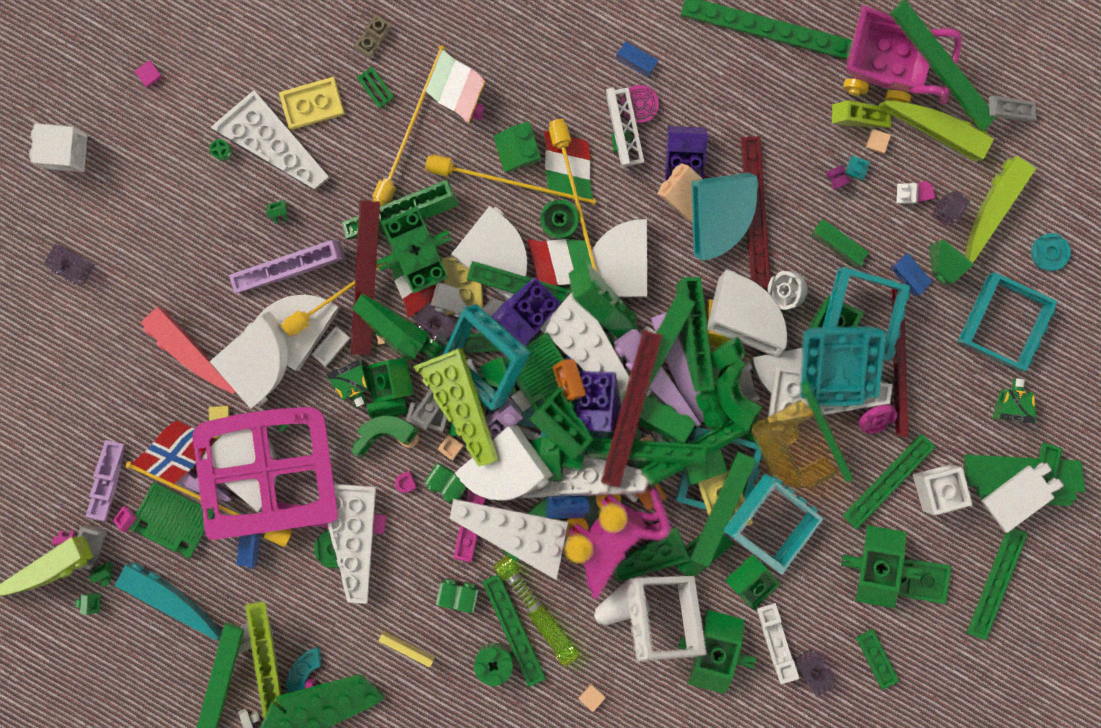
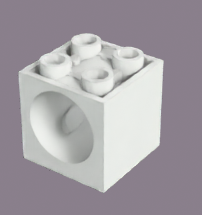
(58, 147)
(942, 489)

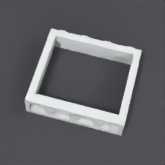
(690, 616)

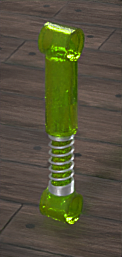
(538, 613)

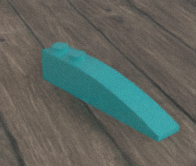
(166, 598)

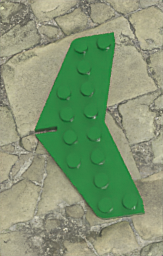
(323, 704)

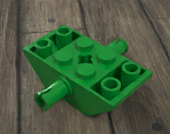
(407, 231)
(884, 547)
(723, 634)

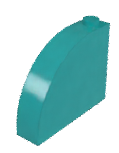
(722, 212)

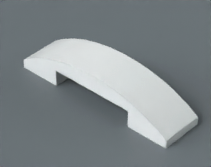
(777, 643)

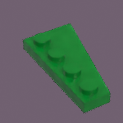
(653, 557)

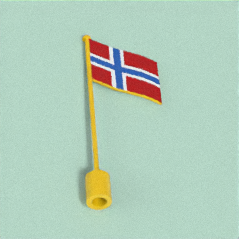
(173, 457)

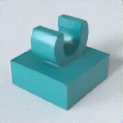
(857, 168)

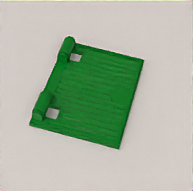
(537, 375)
(171, 520)

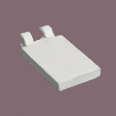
(1021, 496)

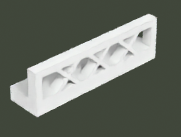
(618, 130)

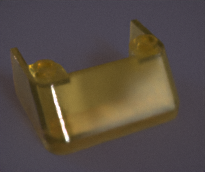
(773, 441)

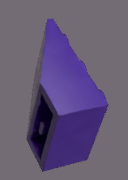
(687, 147)
(526, 311)
(601, 402)

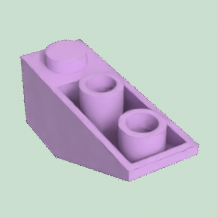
(502, 417)

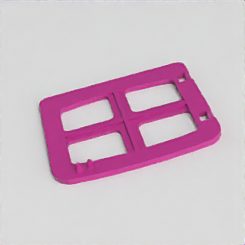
(265, 470)

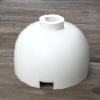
(788, 289)

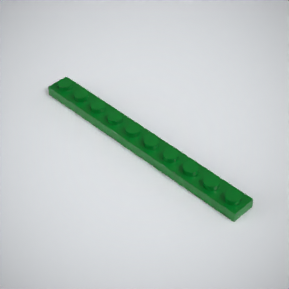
(767, 28)

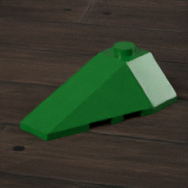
(397, 333)

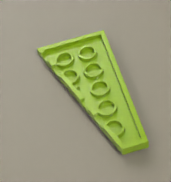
(457, 397)

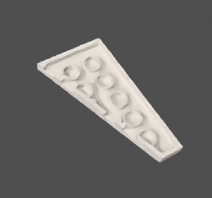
(263, 133)
(584, 341)
(786, 392)
(588, 482)
(524, 535)
(353, 538)

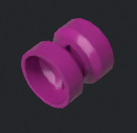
(839, 181)

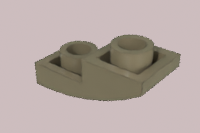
(373, 36)

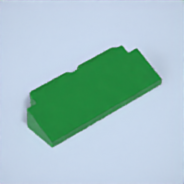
(991, 472)

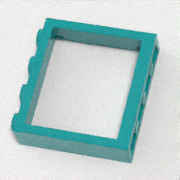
(898, 313)
(1040, 327)
(503, 340)
(683, 484)
(797, 538)

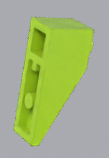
(860, 114)

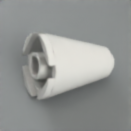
(615, 607)

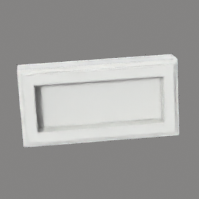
(331, 346)

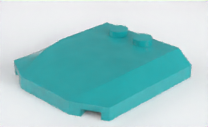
(842, 364)

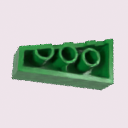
(601, 301)

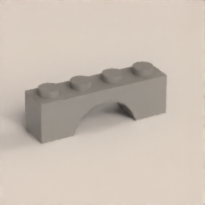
(449, 299)

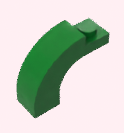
(725, 354)
(733, 401)
(382, 426)

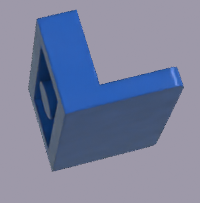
(636, 59)
(911, 274)
(567, 507)
(248, 550)

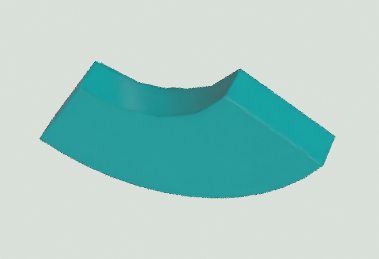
(302, 668)

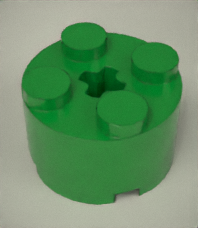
(557, 209)
(489, 654)

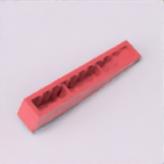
(182, 347)

